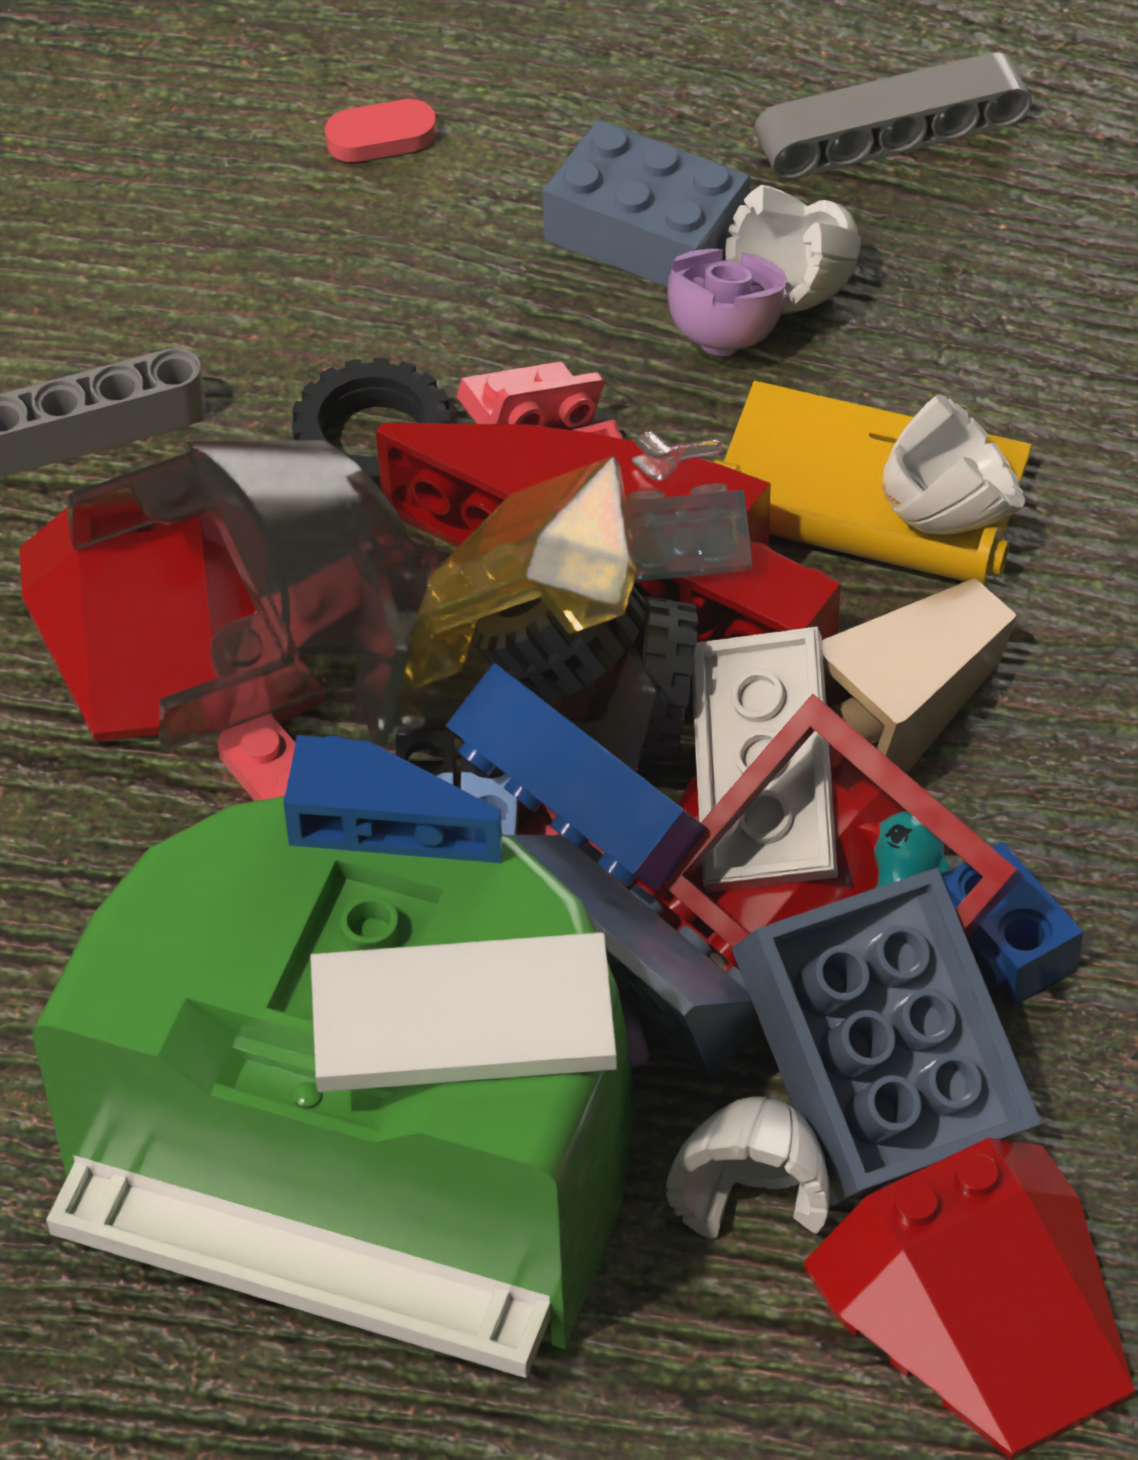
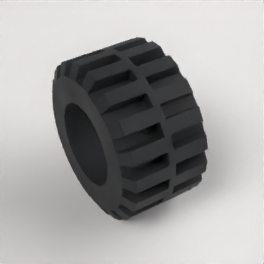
(542, 654)

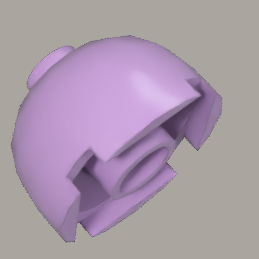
(725, 301)

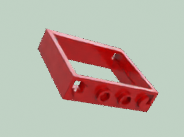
(814, 715)

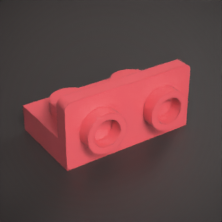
(532, 396)

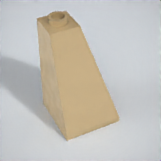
(915, 667)

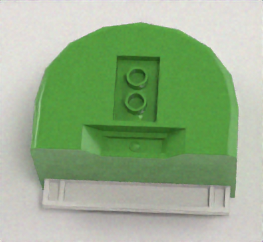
(199, 1121)

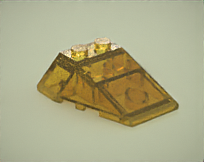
(544, 542)

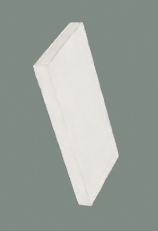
(740, 702)
(462, 1012)

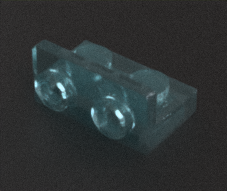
(688, 533)

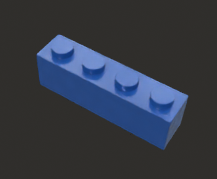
(575, 778)

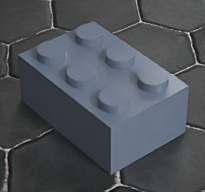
(639, 202)

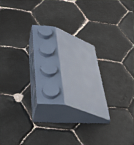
(653, 965)
(885, 1032)

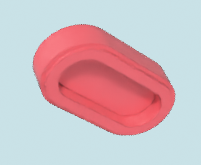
(380, 130)

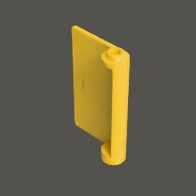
(828, 483)

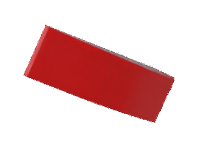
(458, 474)

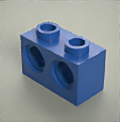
(1023, 919)

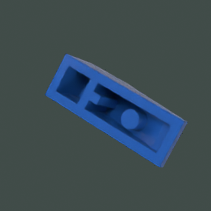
(375, 802)

